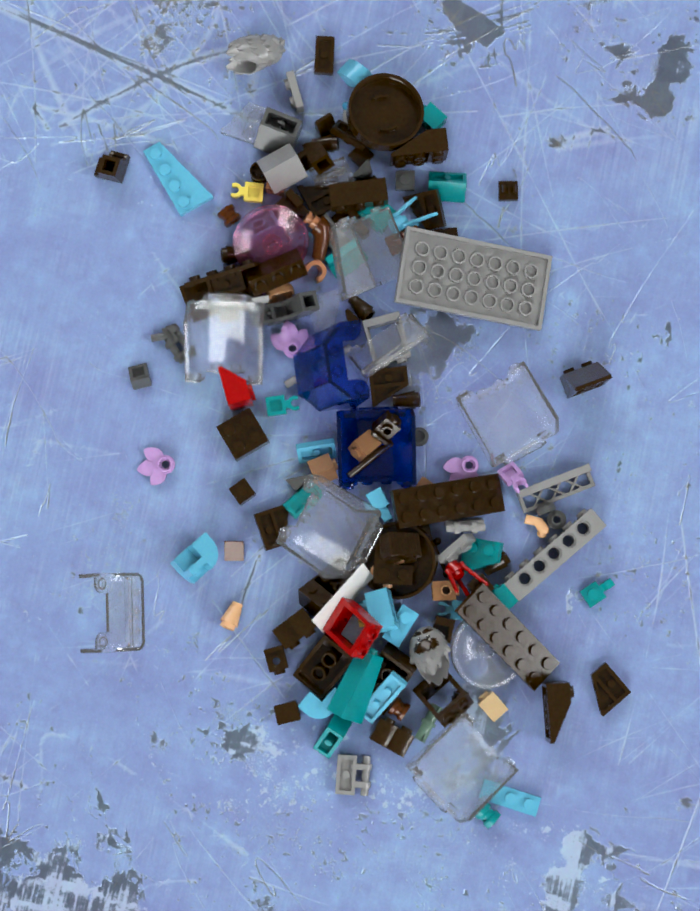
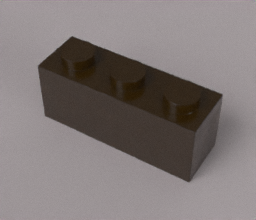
(358, 195)
(276, 272)

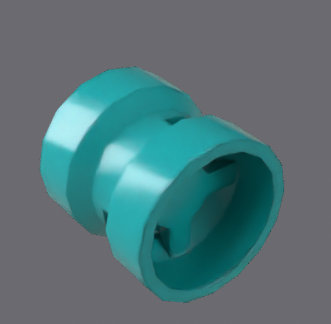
(488, 816)

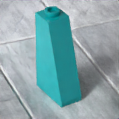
(356, 687)

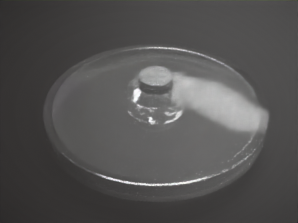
(476, 660)

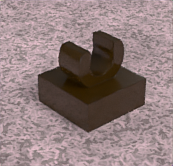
(507, 191)

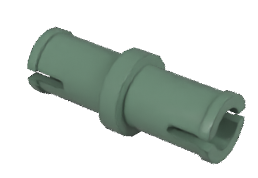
(427, 724)

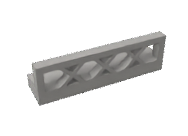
(557, 480)

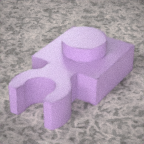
(512, 476)

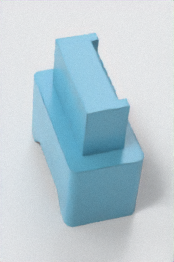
(379, 500)

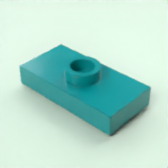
(296, 502)

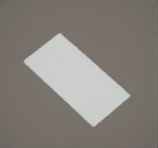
(349, 590)

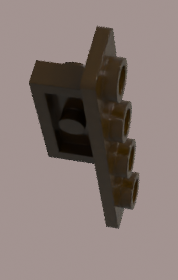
(227, 281)

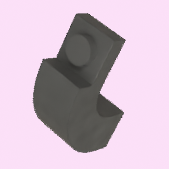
(292, 308)

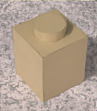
(491, 705)

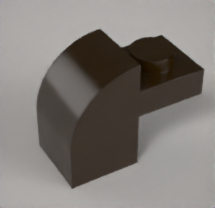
(315, 156)

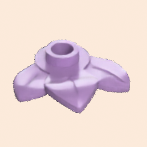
(288, 337)
(153, 465)
(458, 469)

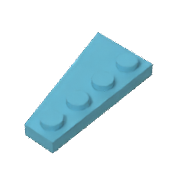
(178, 182)

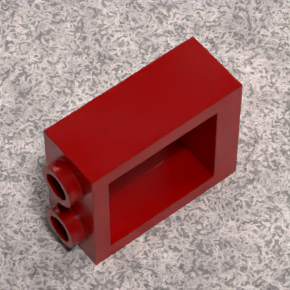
(339, 620)

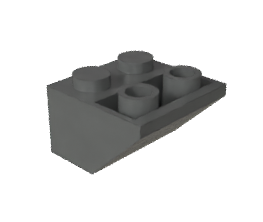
(277, 131)

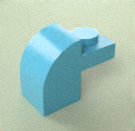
(353, 72)
(315, 707)

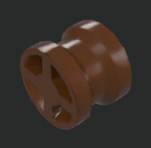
(229, 215)
(399, 708)

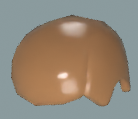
(280, 293)

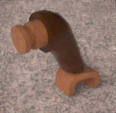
(320, 230)

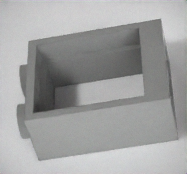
(382, 321)

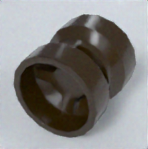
(256, 172)

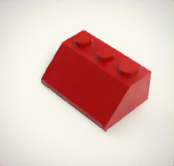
(237, 391)

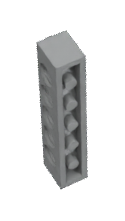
(593, 527)

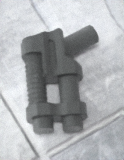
(171, 336)

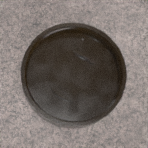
(384, 112)
(423, 569)

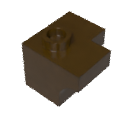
(112, 166)
(293, 202)

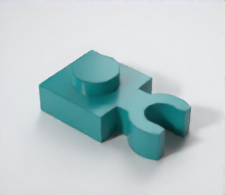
(277, 405)

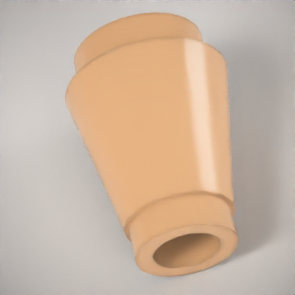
(231, 616)

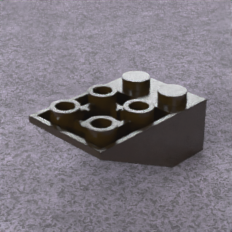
(426, 147)
(319, 591)

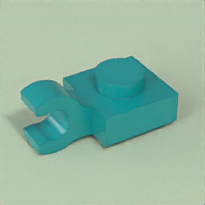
(595, 593)

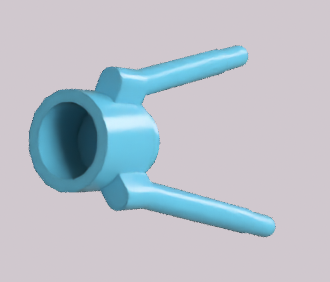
(402, 221)

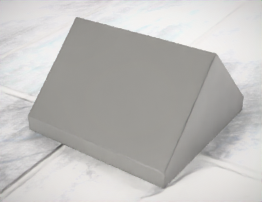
(282, 168)

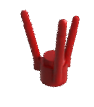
(455, 571)

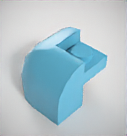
(196, 559)

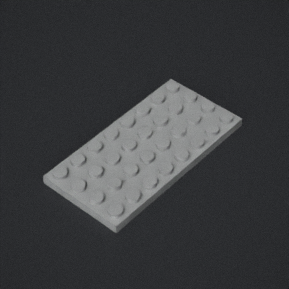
(472, 278)

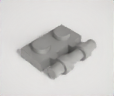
(465, 525)
(346, 775)

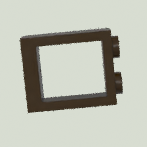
(448, 715)

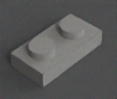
(291, 84)
(461, 545)

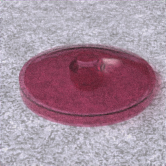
(269, 233)

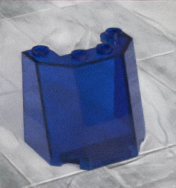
(323, 371)
(393, 465)

